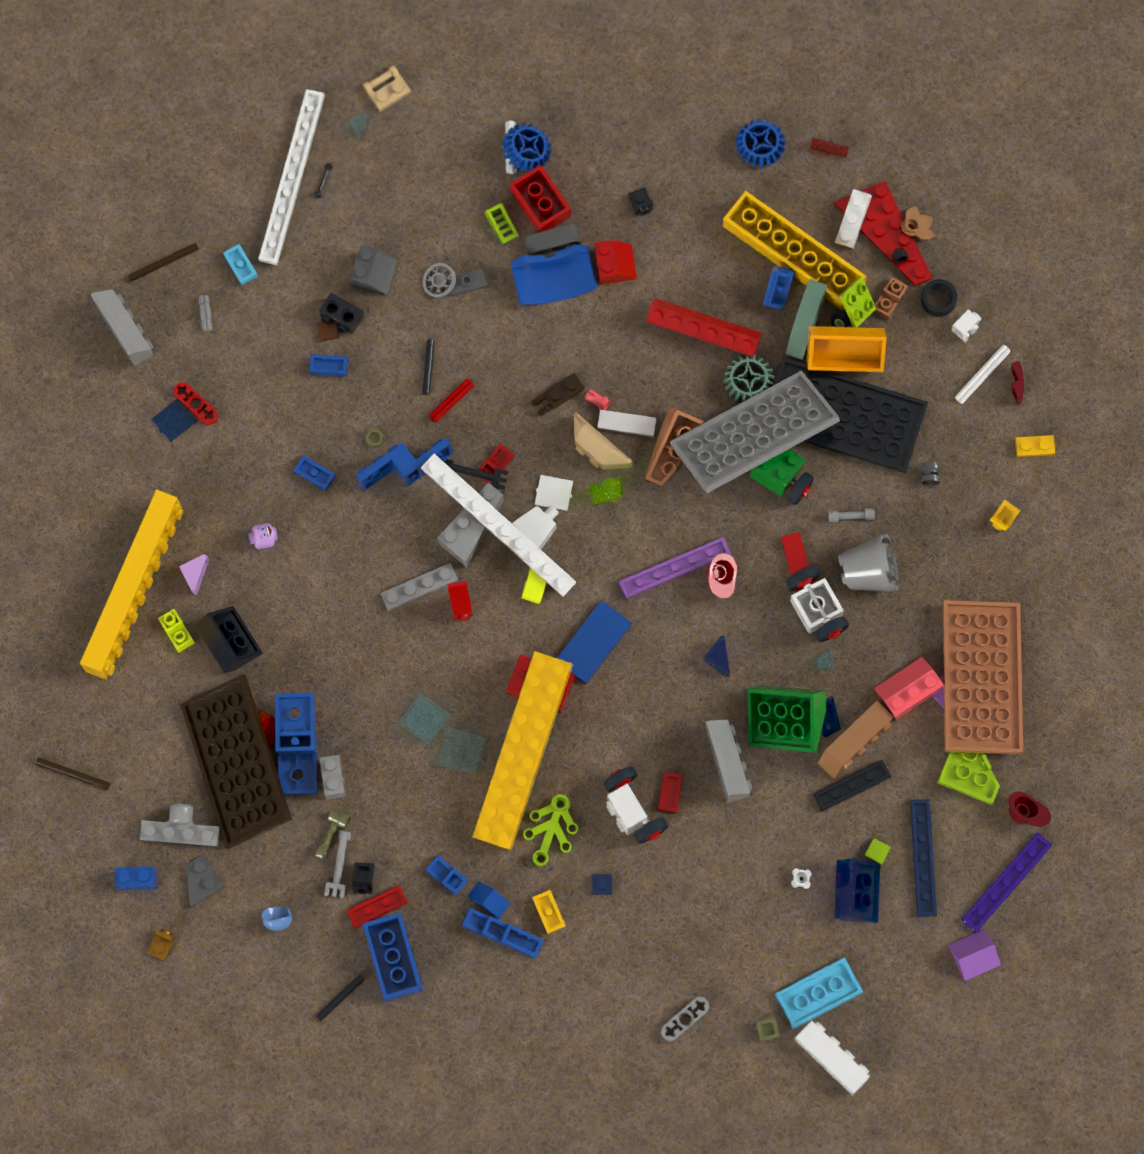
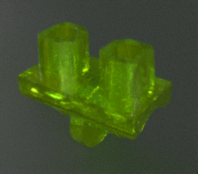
(609, 490)

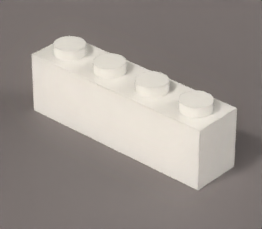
(832, 1057)

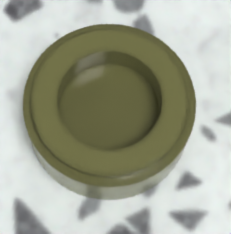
(374, 438)

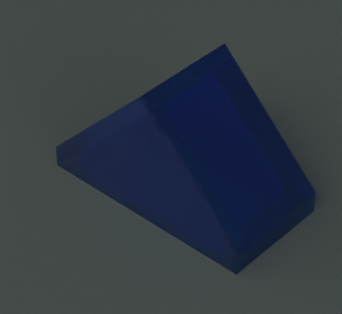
(718, 658)
(831, 720)

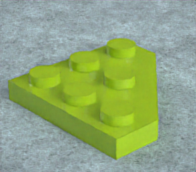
(970, 775)

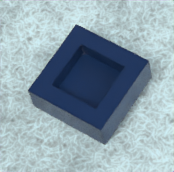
(601, 884)

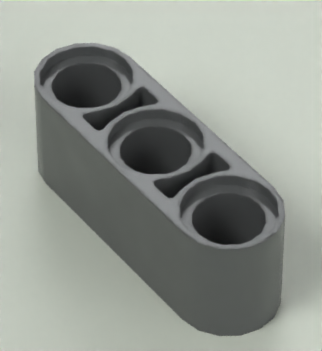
(552, 239)

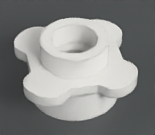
(806, 874)

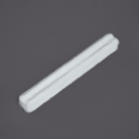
(982, 374)

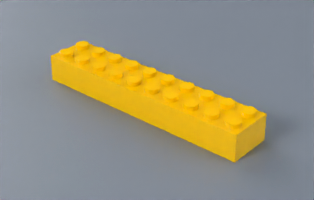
(131, 585)
(522, 750)

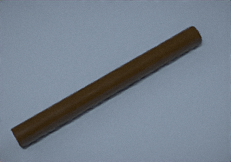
(163, 262)
(72, 773)

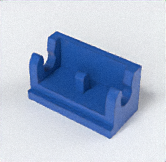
(778, 287)

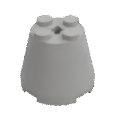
(870, 566)

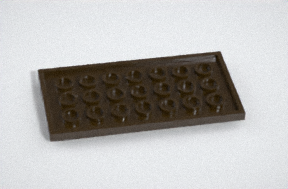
(236, 761)

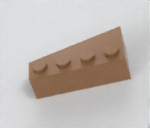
(855, 739)

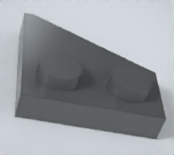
(201, 881)

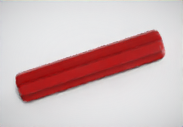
(451, 400)

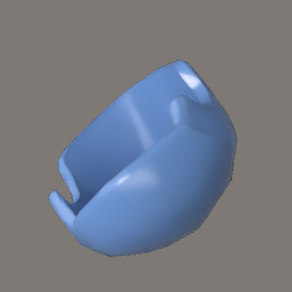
(276, 918)

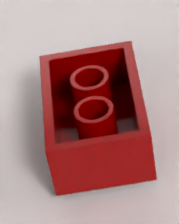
(540, 200)
(518, 677)

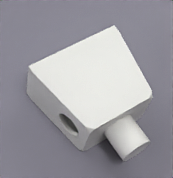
(537, 525)

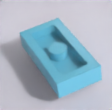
(240, 264)

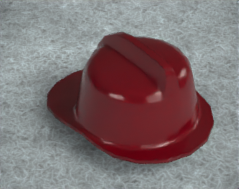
(1025, 810)

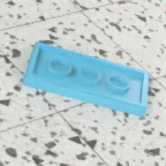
(818, 993)

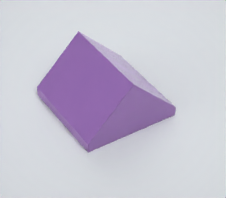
(975, 954)

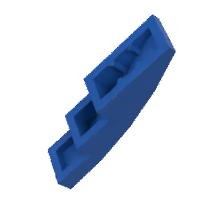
(502, 932)

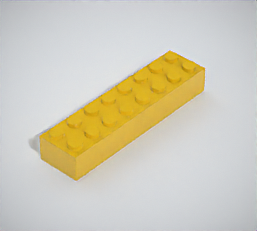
(790, 247)

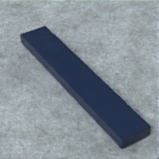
(923, 858)

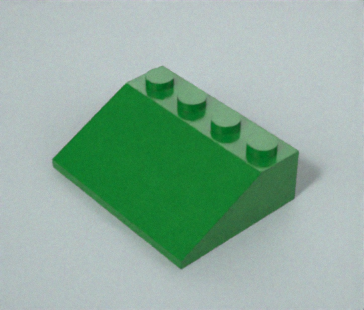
(785, 717)

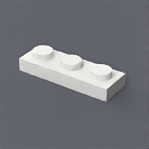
(853, 218)

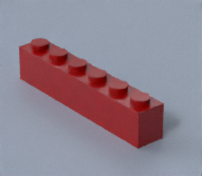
(704, 327)

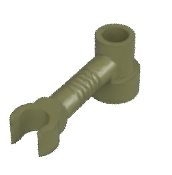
(337, 820)

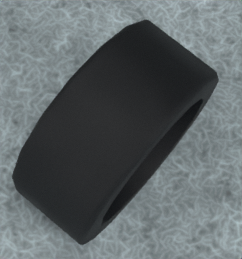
(939, 312)

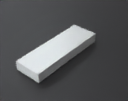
(626, 423)

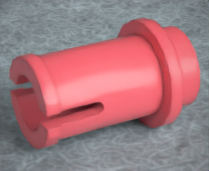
(598, 400)

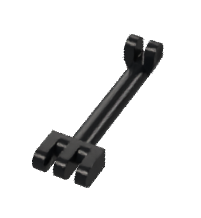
(495, 478)

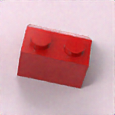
(614, 261)

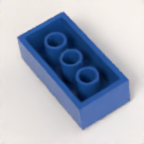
(393, 957)

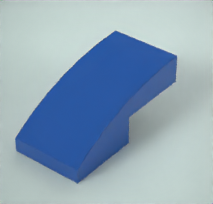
(446, 875)

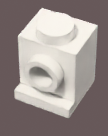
(966, 325)

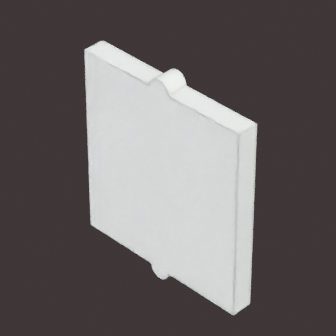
(553, 492)

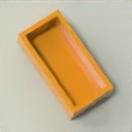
(846, 349)

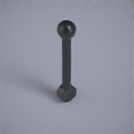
(328, 167)

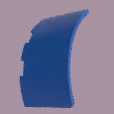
(554, 278)

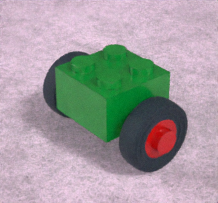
(781, 472)

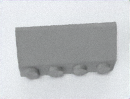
(122, 325)
(727, 760)

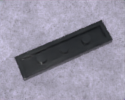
(852, 785)

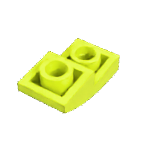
(533, 587)
(176, 630)

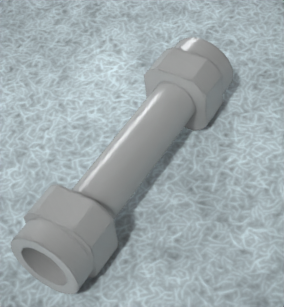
(868, 513)

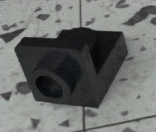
(640, 201)
(363, 878)

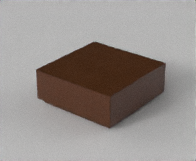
(327, 331)

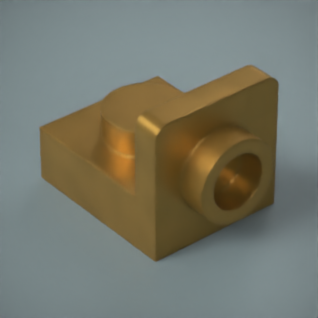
(161, 944)

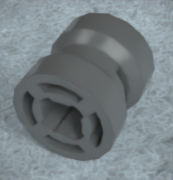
(930, 473)

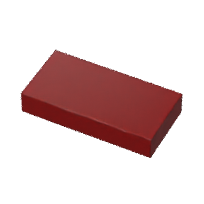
(670, 792)

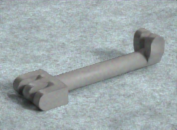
(343, 837)

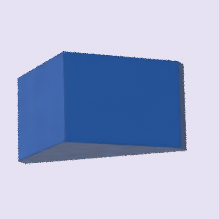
(489, 899)

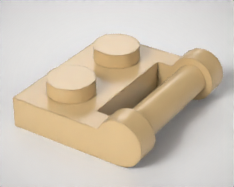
(391, 92)

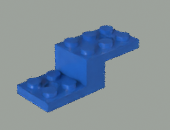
(403, 463)
(296, 743)

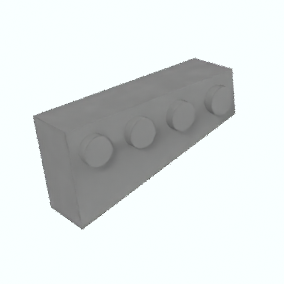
(466, 532)

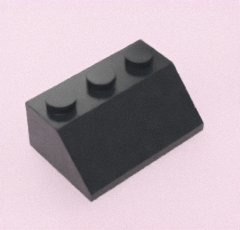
(228, 639)

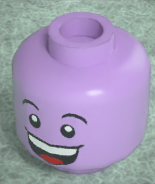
(263, 536)

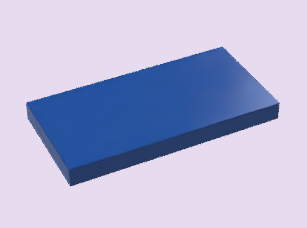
(594, 641)

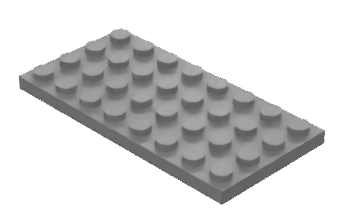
(754, 431)

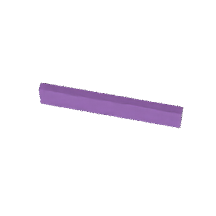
(672, 568)

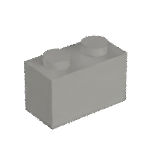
(332, 777)

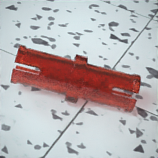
(829, 147)

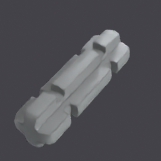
(205, 313)

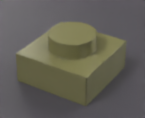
(767, 1029)

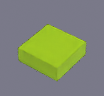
(877, 851)

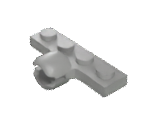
(180, 828)

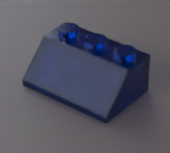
(857, 890)

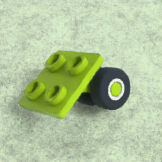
(857, 305)

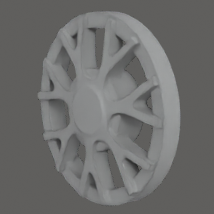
(439, 280)

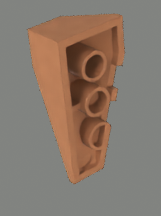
(664, 458)

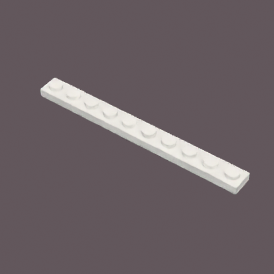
(291, 177)
(498, 525)

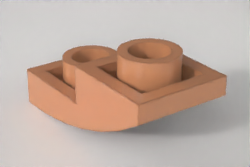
(890, 298)

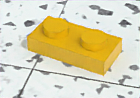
(1035, 446)
(548, 912)

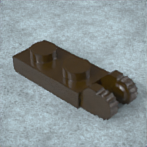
(559, 393)

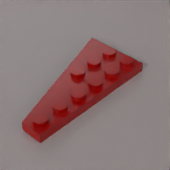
(884, 230)

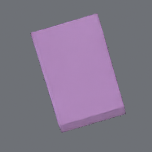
(194, 572)

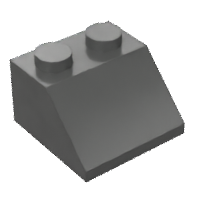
(373, 270)

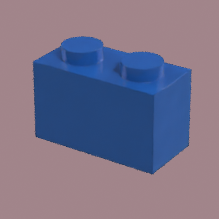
(136, 878)

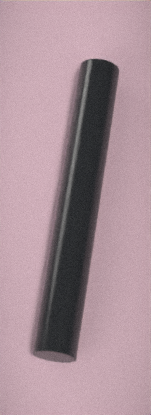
(428, 366)
(339, 998)

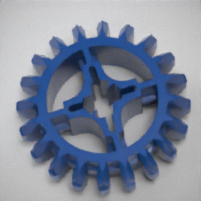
(749, 133)
(519, 135)

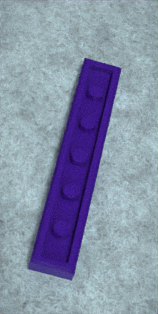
(1006, 882)

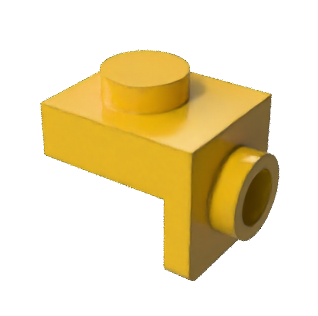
(1004, 516)

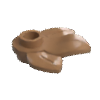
(919, 223)

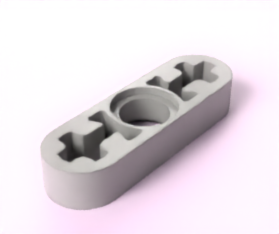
(699, 1013)

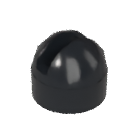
(899, 256)

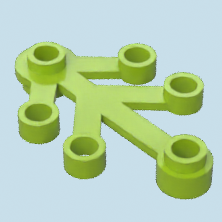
(552, 826)

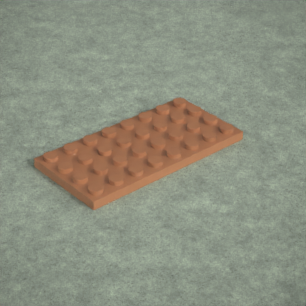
(982, 677)

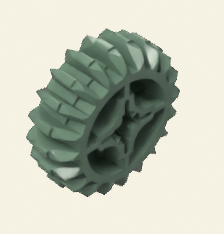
(741, 380)

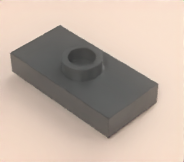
(468, 282)

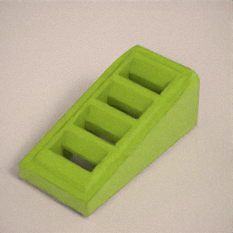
(488, 213)

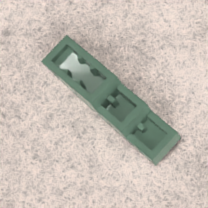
(807, 316)

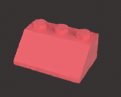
(909, 688)

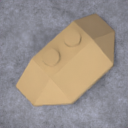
(597, 447)

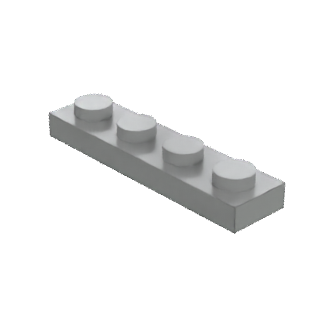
(419, 587)

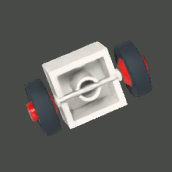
(816, 604)
(627, 808)

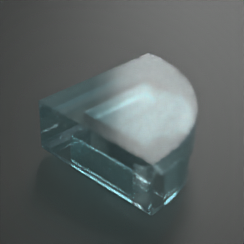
(359, 124)
(825, 661)

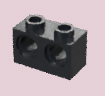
(344, 310)

